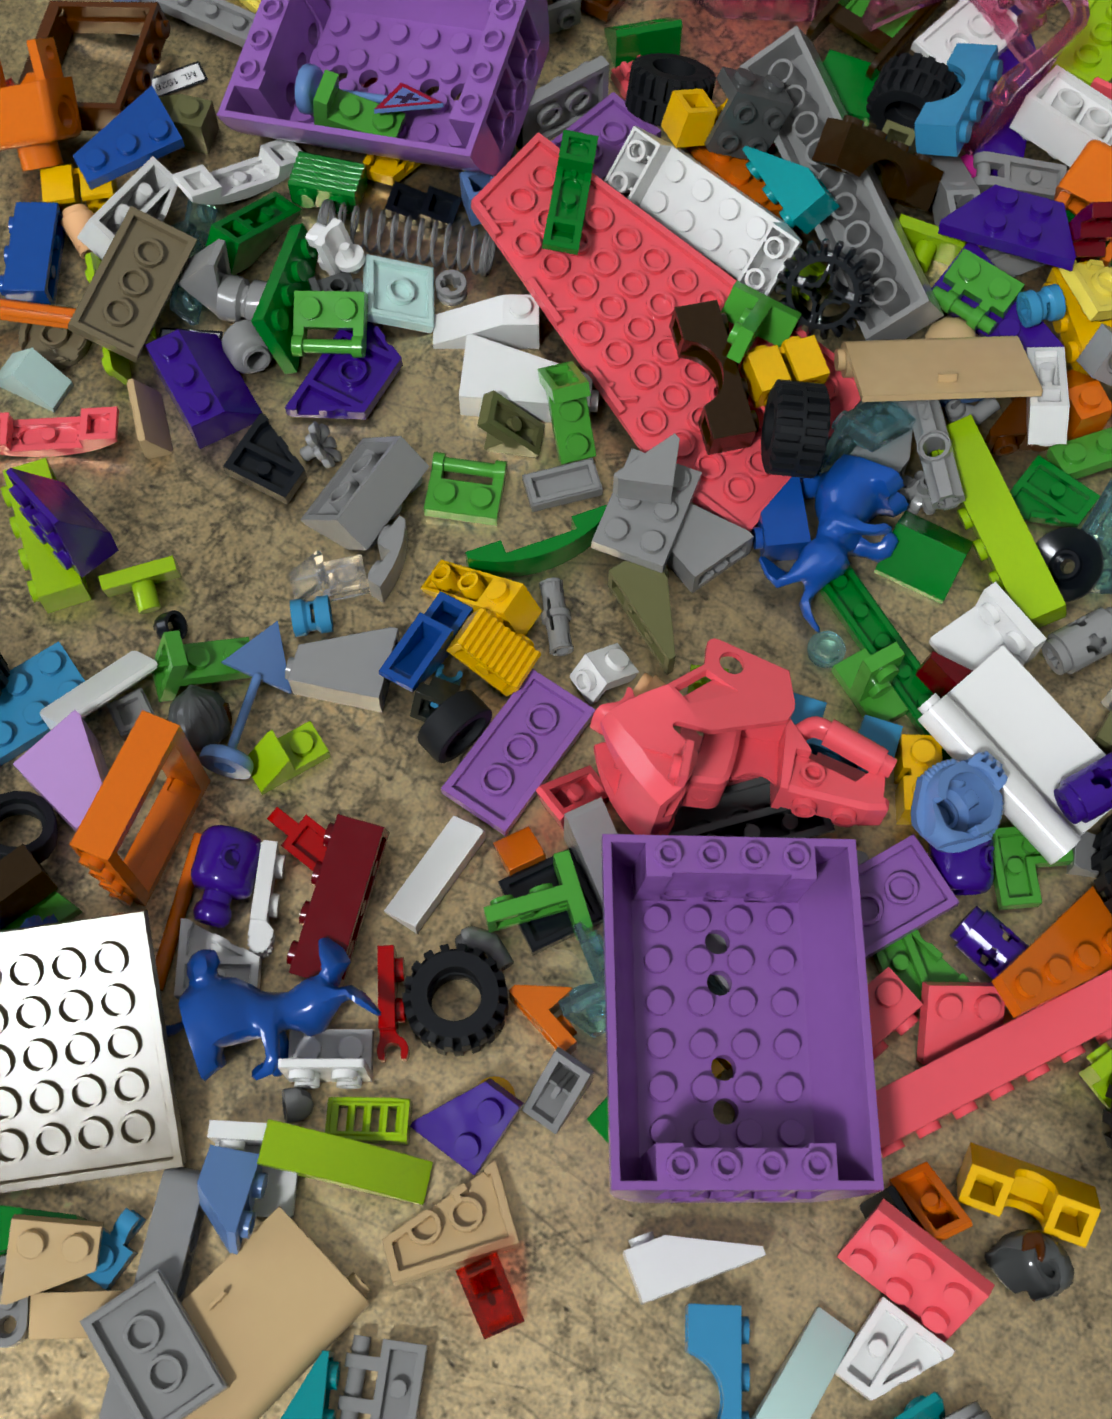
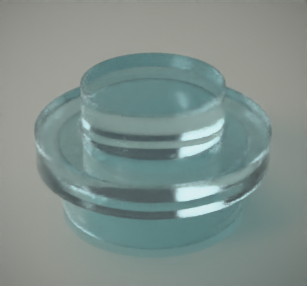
(826, 649)

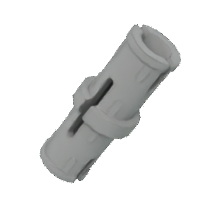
(556, 617)

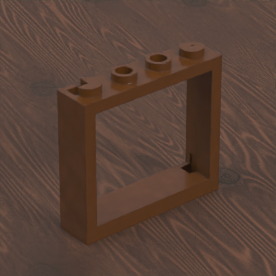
(99, 17)

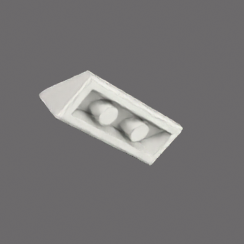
(100, 688)
(435, 873)

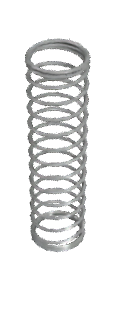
(487, 250)

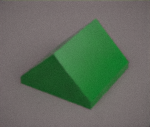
(644, 38)
(924, 557)

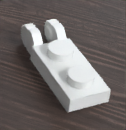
(265, 901)

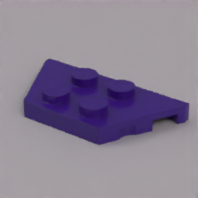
(1014, 225)
(347, 385)

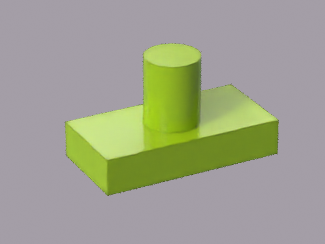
(929, 244)
(142, 581)

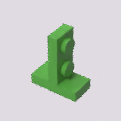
(351, 112)
(756, 316)
(569, 411)
(192, 663)
(869, 681)
(542, 900)

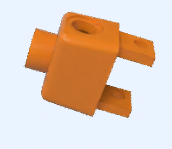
(39, 109)
(1088, 182)

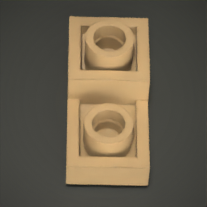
(60, 1312)

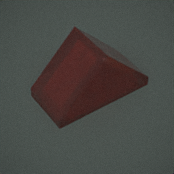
(490, 1295)

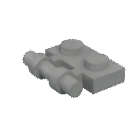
(397, 1382)

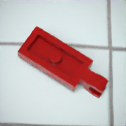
(303, 838)
(390, 972)

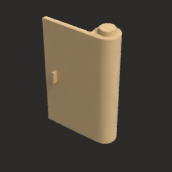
(938, 368)
(270, 1315)

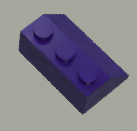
(203, 385)

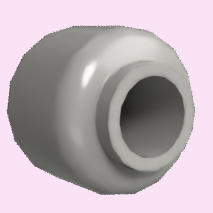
(246, 348)

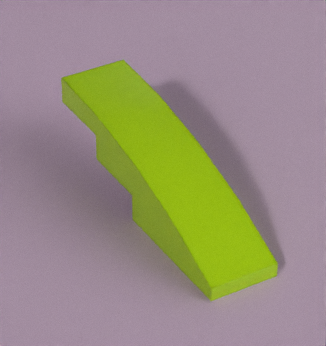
(344, 1162)

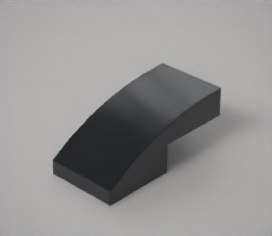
(431, 205)

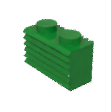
(326, 177)

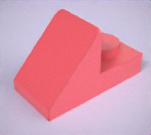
(571, 792)

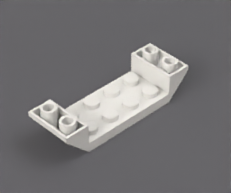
(703, 210)

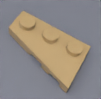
(454, 1231)

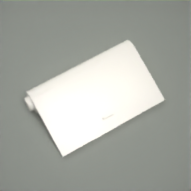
(1029, 733)

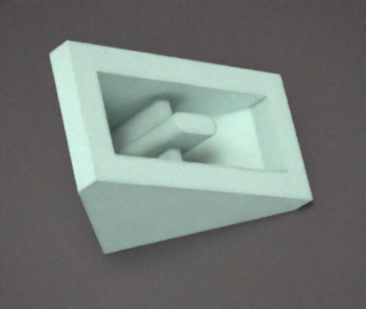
(35, 379)

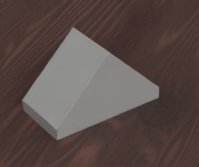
(204, 273)
(650, 475)
(558, 1090)

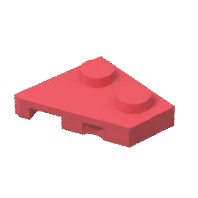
(956, 1016)

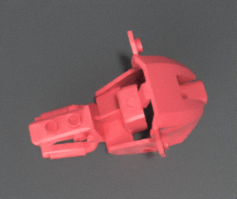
(745, 737)

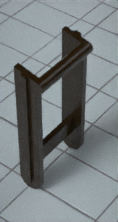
(876, 39)

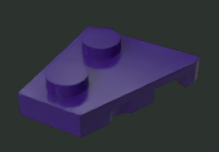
(470, 1124)

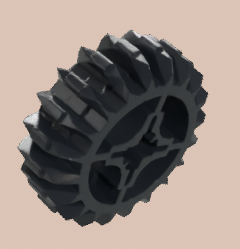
(840, 294)

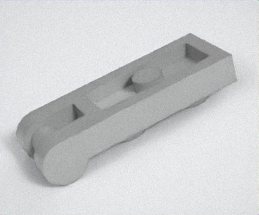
(1018, 173)

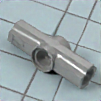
(939, 471)

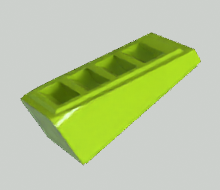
(403, 1119)

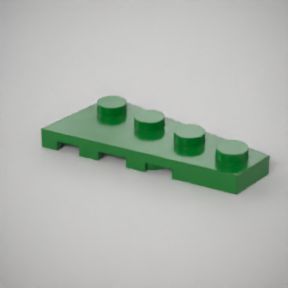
(276, 306)

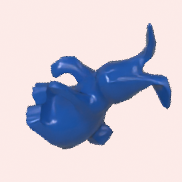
(844, 504)
(231, 1011)

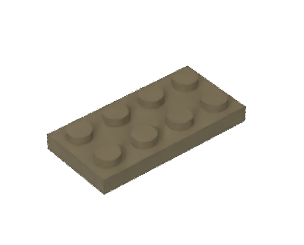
(132, 284)

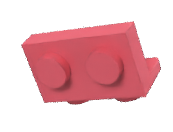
(891, 1008)

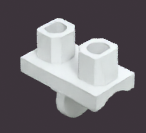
(335, 248)

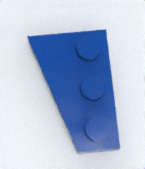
(129, 141)

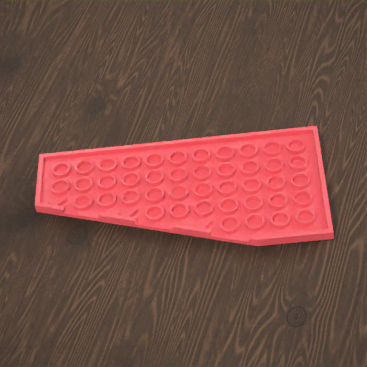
(616, 315)

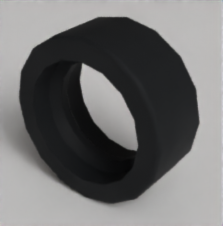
(454, 726)
(30, 804)

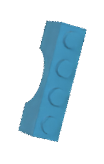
(948, 123)
(716, 1339)

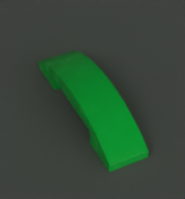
(570, 192)
(540, 555)

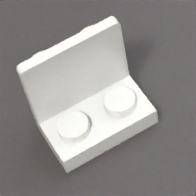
(986, 628)
(329, 1057)
(248, 1137)

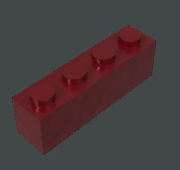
(340, 892)

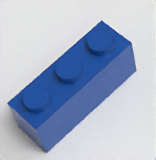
(33, 253)

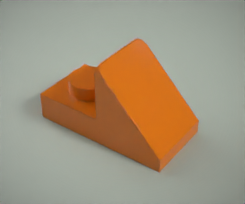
(538, 1006)
(931, 1202)

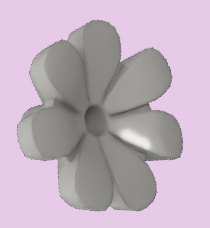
(320, 446)
(917, 493)

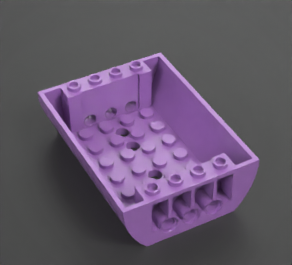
(463, 46)
(786, 1026)

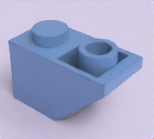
(228, 1191)

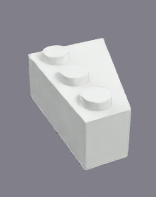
(147, 190)

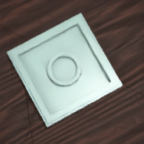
(399, 293)

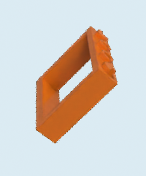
(148, 749)

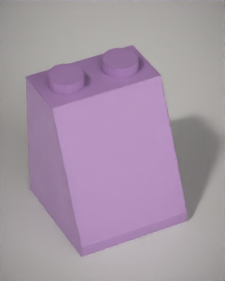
(66, 768)

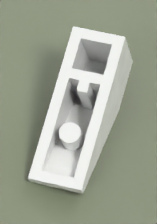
(502, 319)
(1048, 414)
(676, 1262)

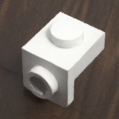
(602, 671)

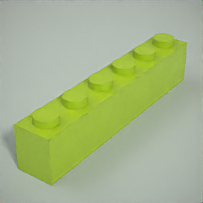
(1000, 528)

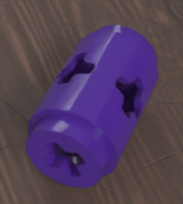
(1084, 792)
(981, 932)

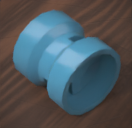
(1041, 305)
(303, 617)

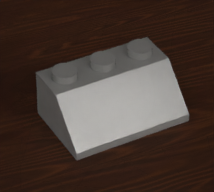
(366, 492)

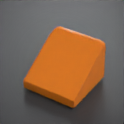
(519, 851)

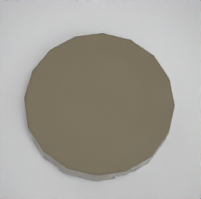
(55, 344)

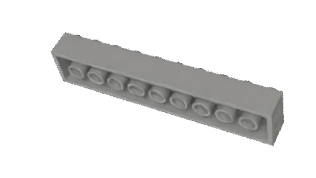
(865, 217)

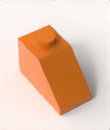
(1088, 405)

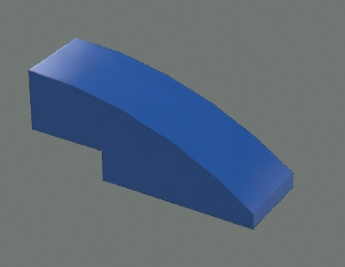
(425, 642)

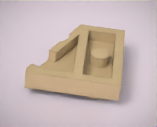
(48, 1253)

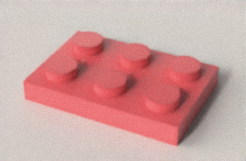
(915, 1270)

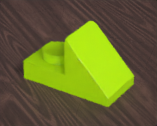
(286, 757)

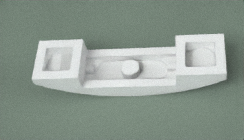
(240, 179)

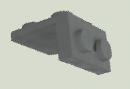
(752, 114)

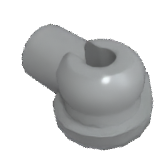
(980, 412)
(488, 942)

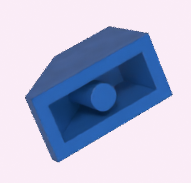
(783, 524)

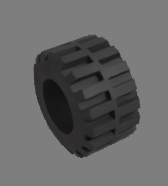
(655, 78)
(906, 86)
(795, 428)
(446, 967)

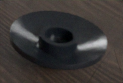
(1073, 545)

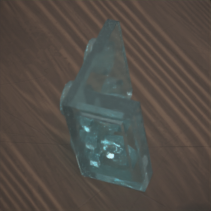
(868, 426)
(587, 1001)

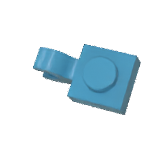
(114, 1250)

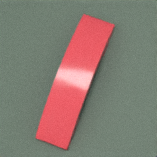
(59, 435)

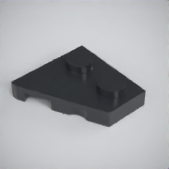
(266, 462)

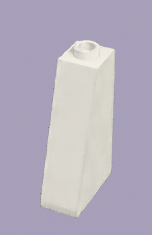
(509, 373)

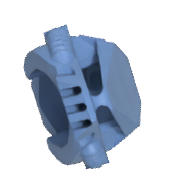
(959, 802)

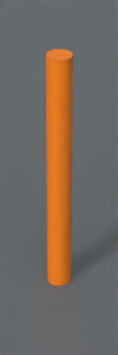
(178, 910)

